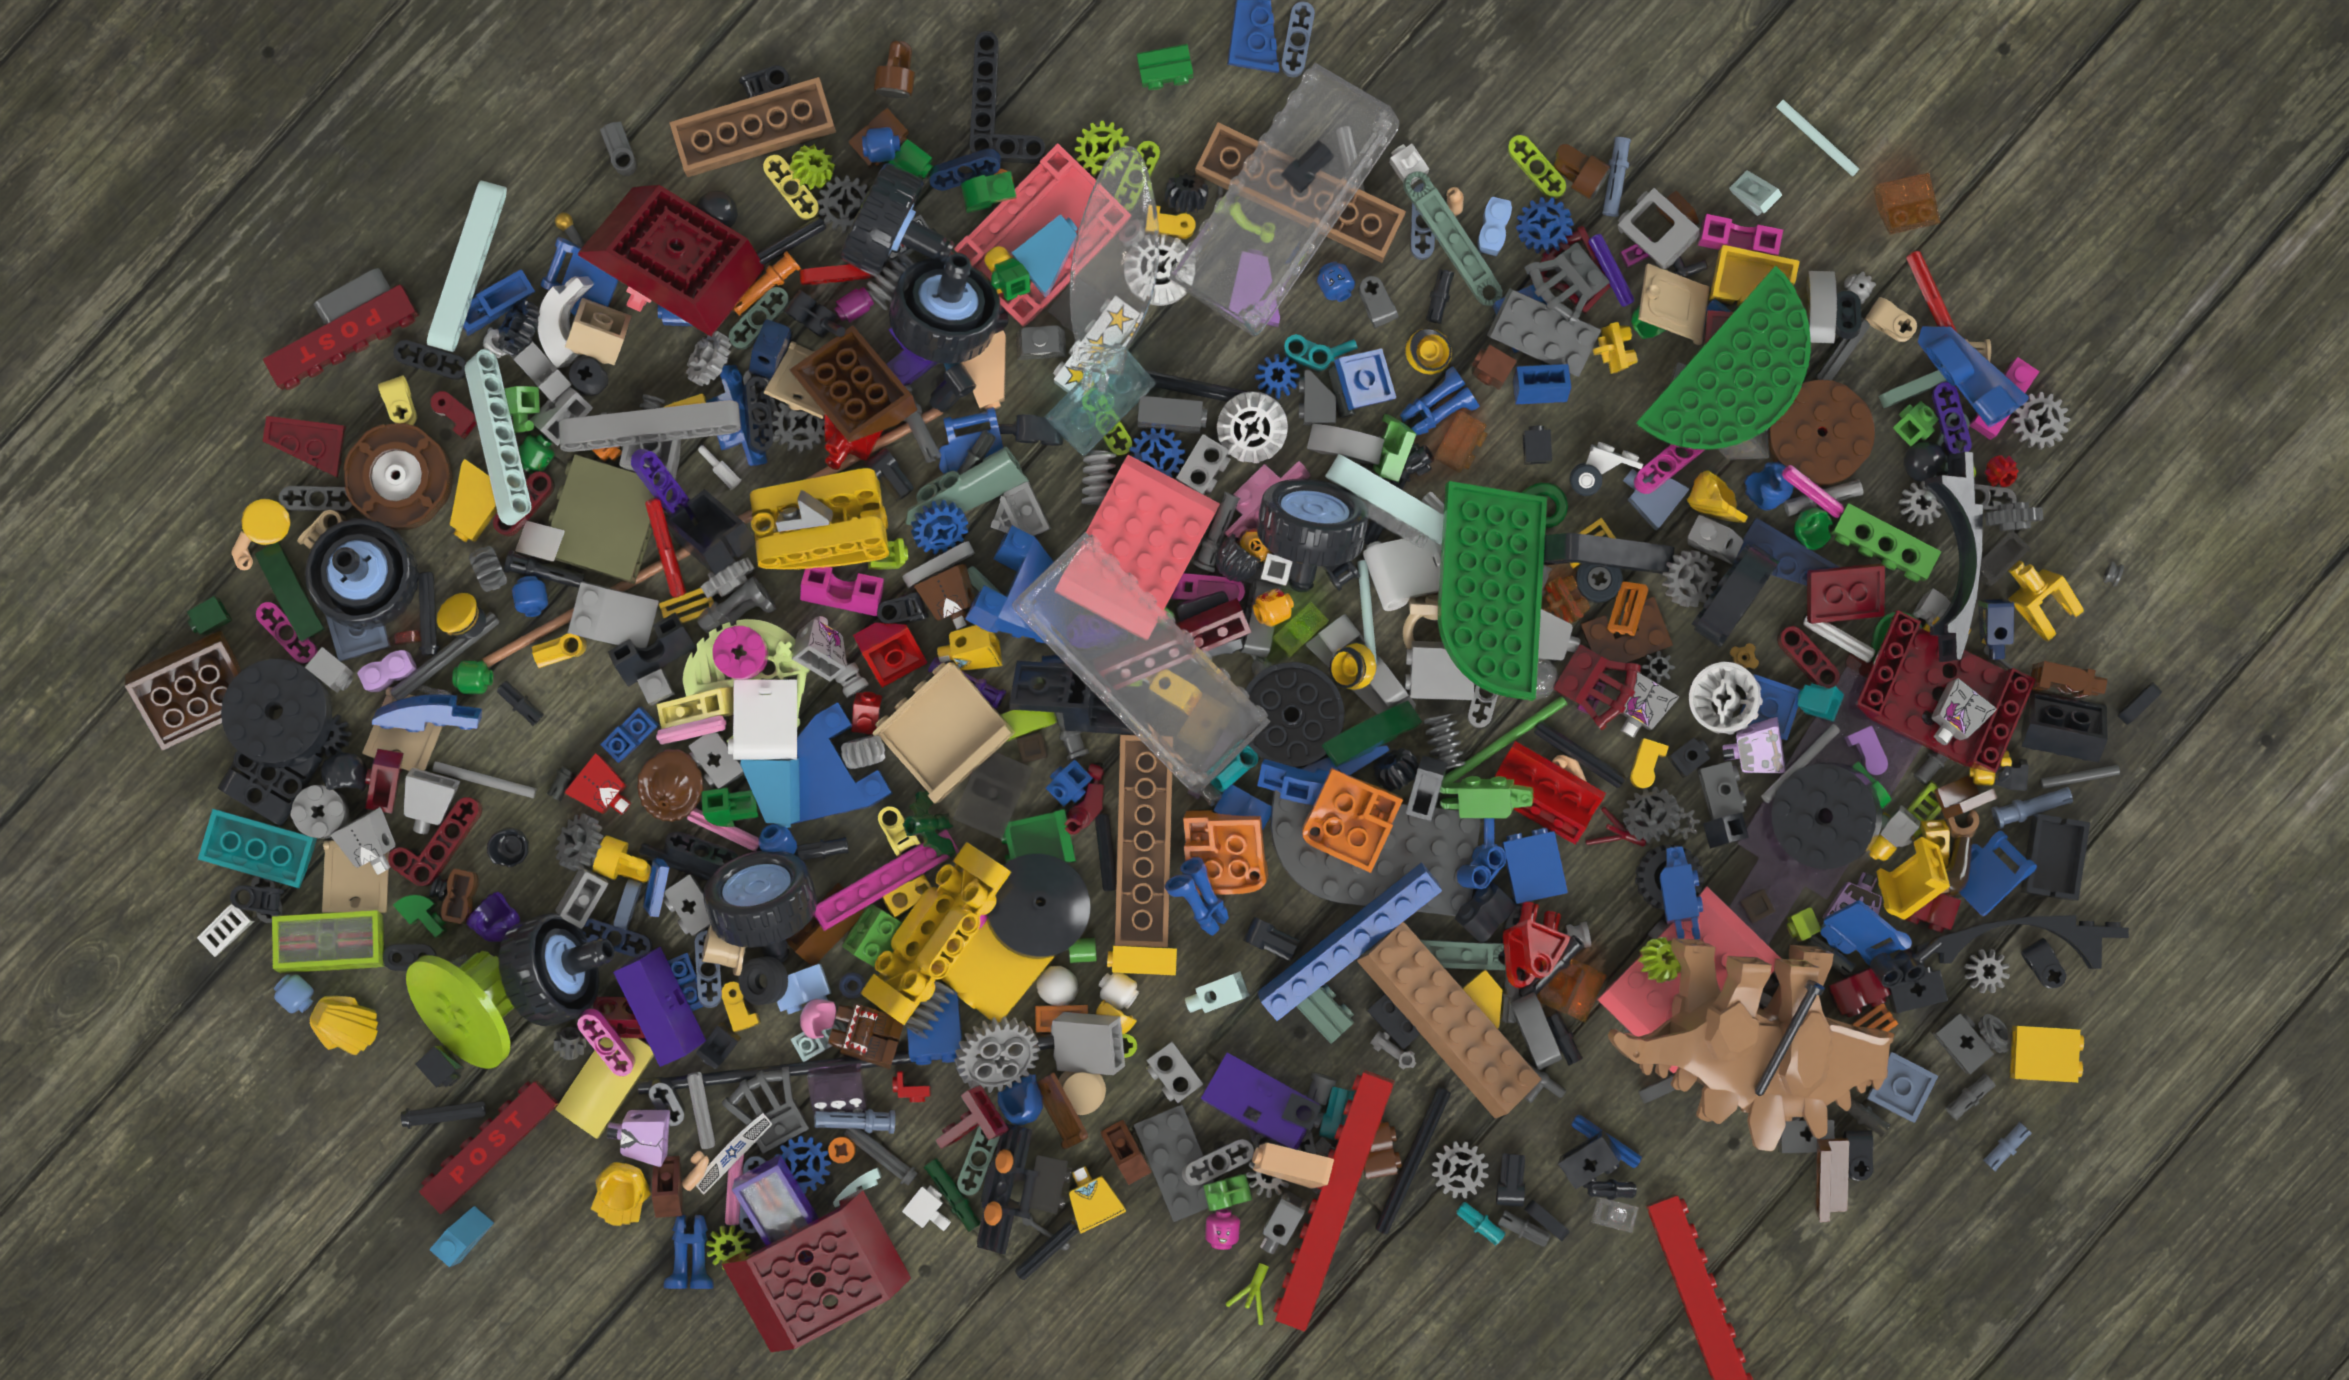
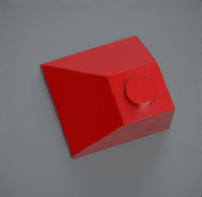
(889, 651)

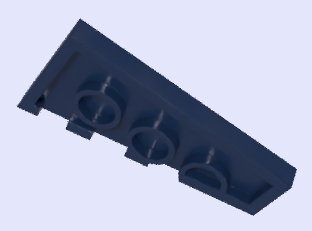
(1793, 557)

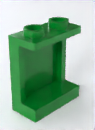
(1040, 835)

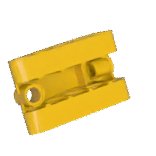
(854, 533)
(991, 975)

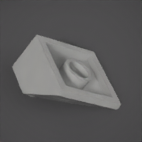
(666, 451)

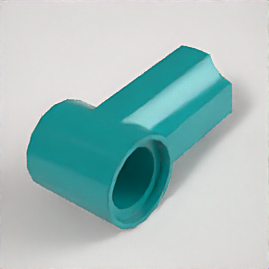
(1235, 769)
(1334, 1113)

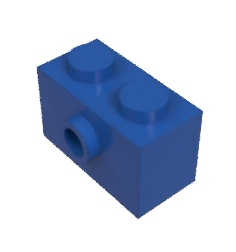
(1542, 384)

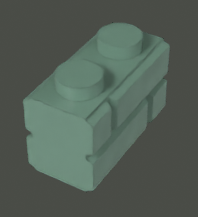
(1326, 1014)

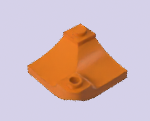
(1351, 819)
(1229, 848)

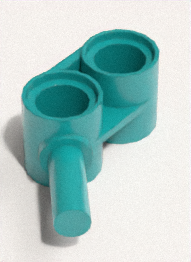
(1310, 348)

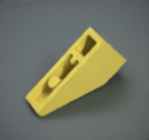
(696, 707)

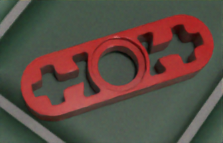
(832, 274)

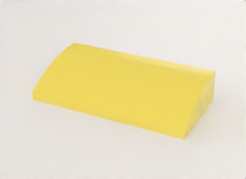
(599, 1092)

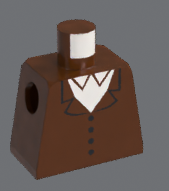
(948, 595)

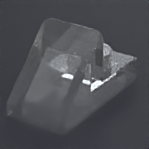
(1614, 1214)

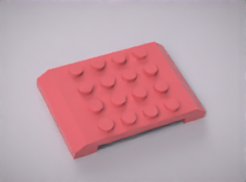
(1051, 189)
(1151, 526)
(1645, 1004)

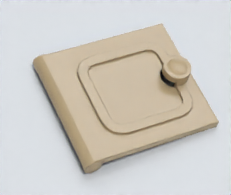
(1678, 306)
(784, 385)
(415, 745)
(346, 881)

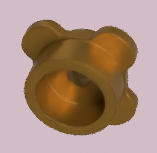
(1748, 651)

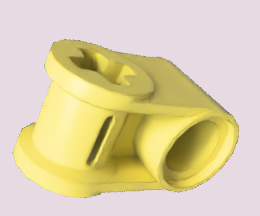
(397, 397)
(896, 832)

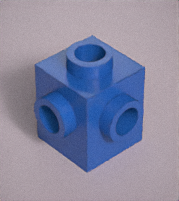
(1069, 783)

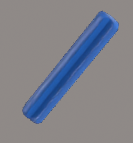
(1590, 1129)

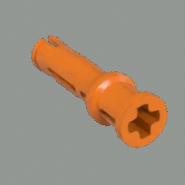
(774, 275)

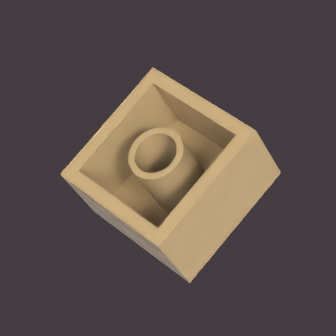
(598, 331)

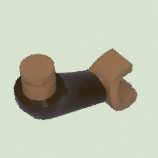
(1960, 859)

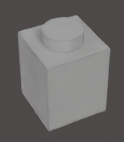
(656, 687)

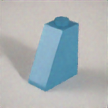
(1047, 252)
(775, 789)
(461, 1237)

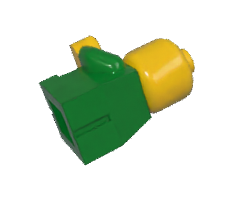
(1007, 273)

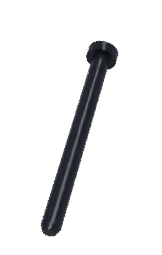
(1813, 989)

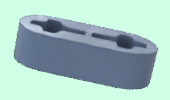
(627, 904)

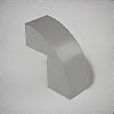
(1822, 306)
(541, 371)
(1346, 442)

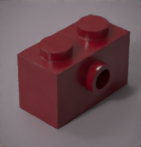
(384, 780)

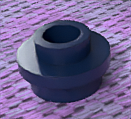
(844, 985)

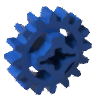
(1555, 229)
(1169, 453)
(939, 527)
(812, 1172)

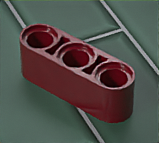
(537, 499)
(1795, 653)

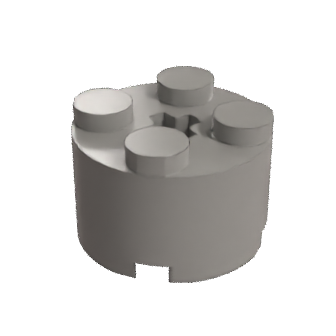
(305, 813)

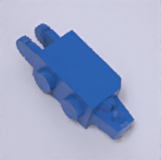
(1679, 892)

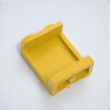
(1914, 881)

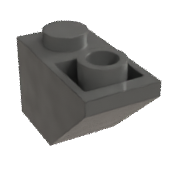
(1319, 401)

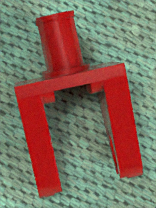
(840, 447)
(1533, 944)

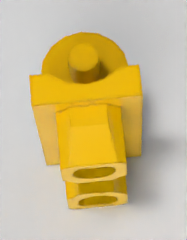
(1612, 347)

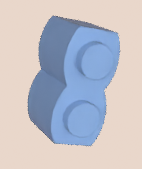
(1494, 222)
(804, 987)

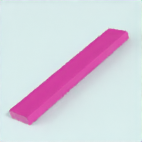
(878, 884)

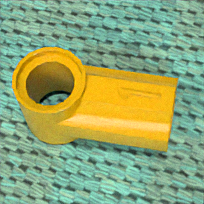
(556, 650)

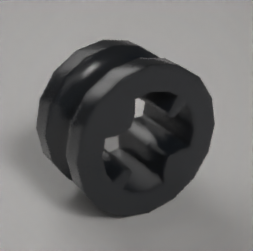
(439, 888)

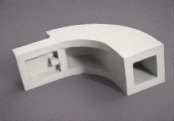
(554, 319)

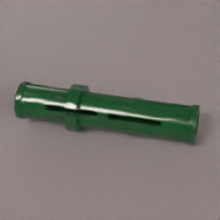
(952, 1194)

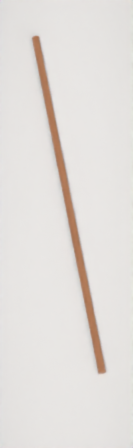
(682, 553)

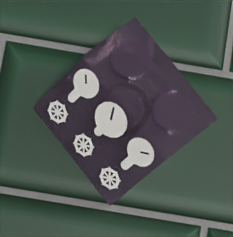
(837, 1088)

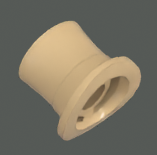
(722, 953)
(1084, 1090)

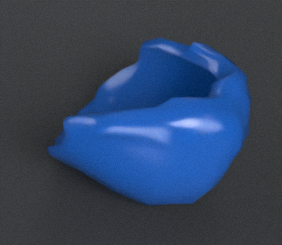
(1022, 1101)

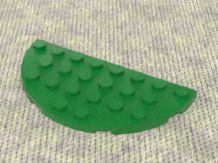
(1740, 376)

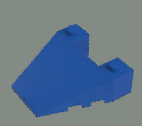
(995, 611)
(823, 777)

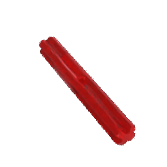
(1929, 290)
(665, 547)

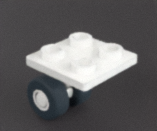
(1587, 477)

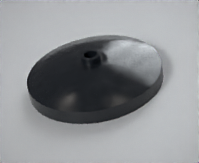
(1033, 929)

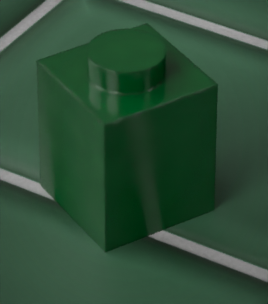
(208, 616)

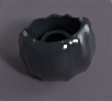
(344, 771)

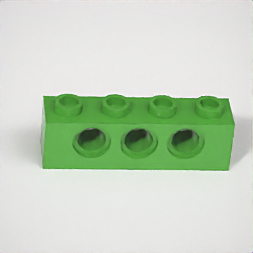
(1924, 554)

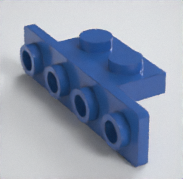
(733, 388)

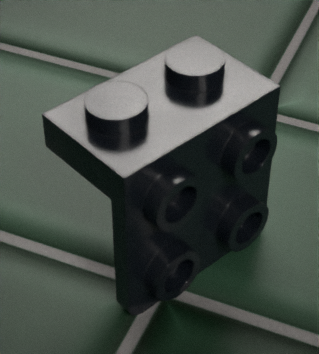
(1201, 604)

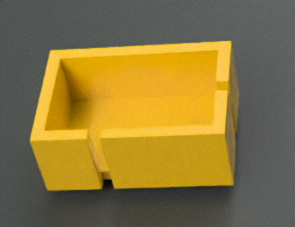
(1742, 270)

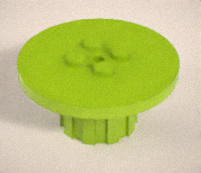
(463, 1006)

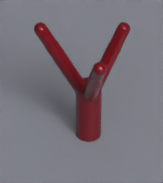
(1619, 829)

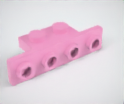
(1252, 493)

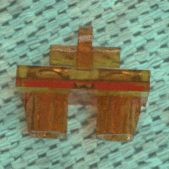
(1562, 602)

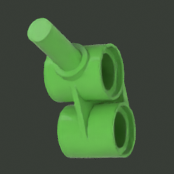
(1227, 1192)

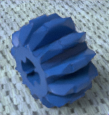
(1287, 376)

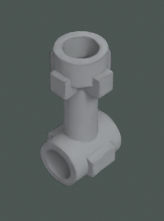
(1406, 1059)

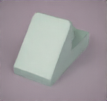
(1755, 193)

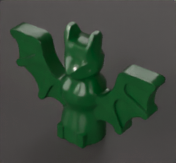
(926, 824)

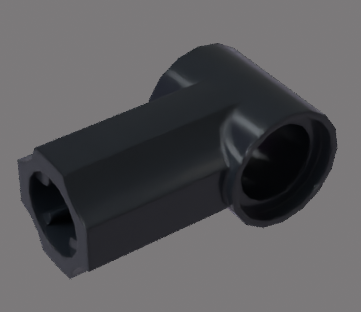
(1303, 171)
(955, 386)
(890, 474)
(1266, 937)
(1511, 1186)

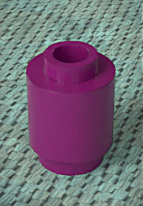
(853, 305)

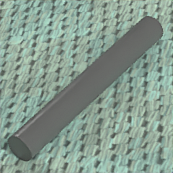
(2080, 776)

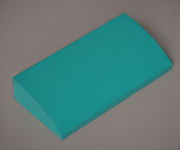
(257, 848)

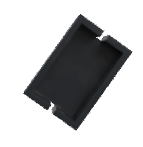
(715, 537)
(2059, 857)

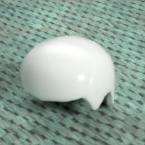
(1057, 986)

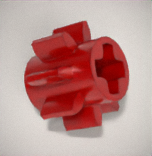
(2001, 471)

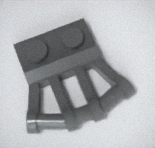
(1577, 271)
(785, 1117)

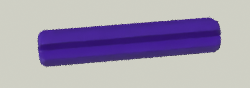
(1611, 270)

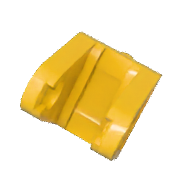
(2034, 589)

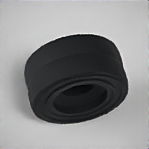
(776, 980)

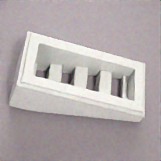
(241, 914)

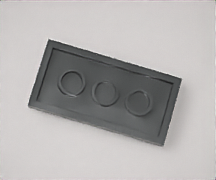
(1543, 333)
(1169, 1147)

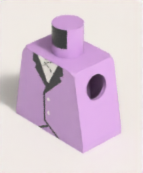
(643, 1135)

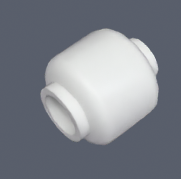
(1118, 990)

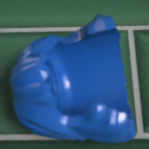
(1768, 487)

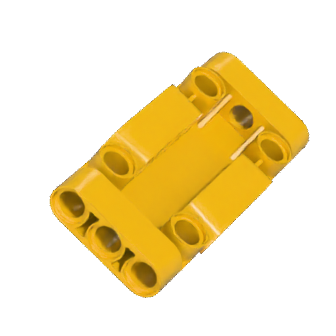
(947, 929)

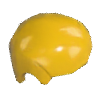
(1127, 1022)

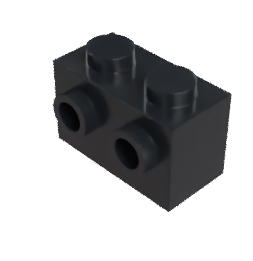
(1393, 1021)

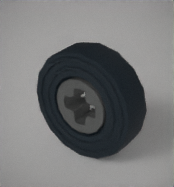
(1602, 592)

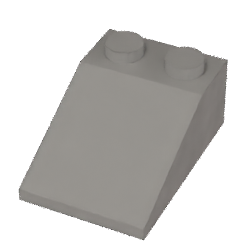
(612, 615)

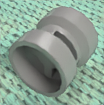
(851, 680)

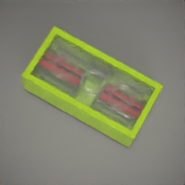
(328, 941)

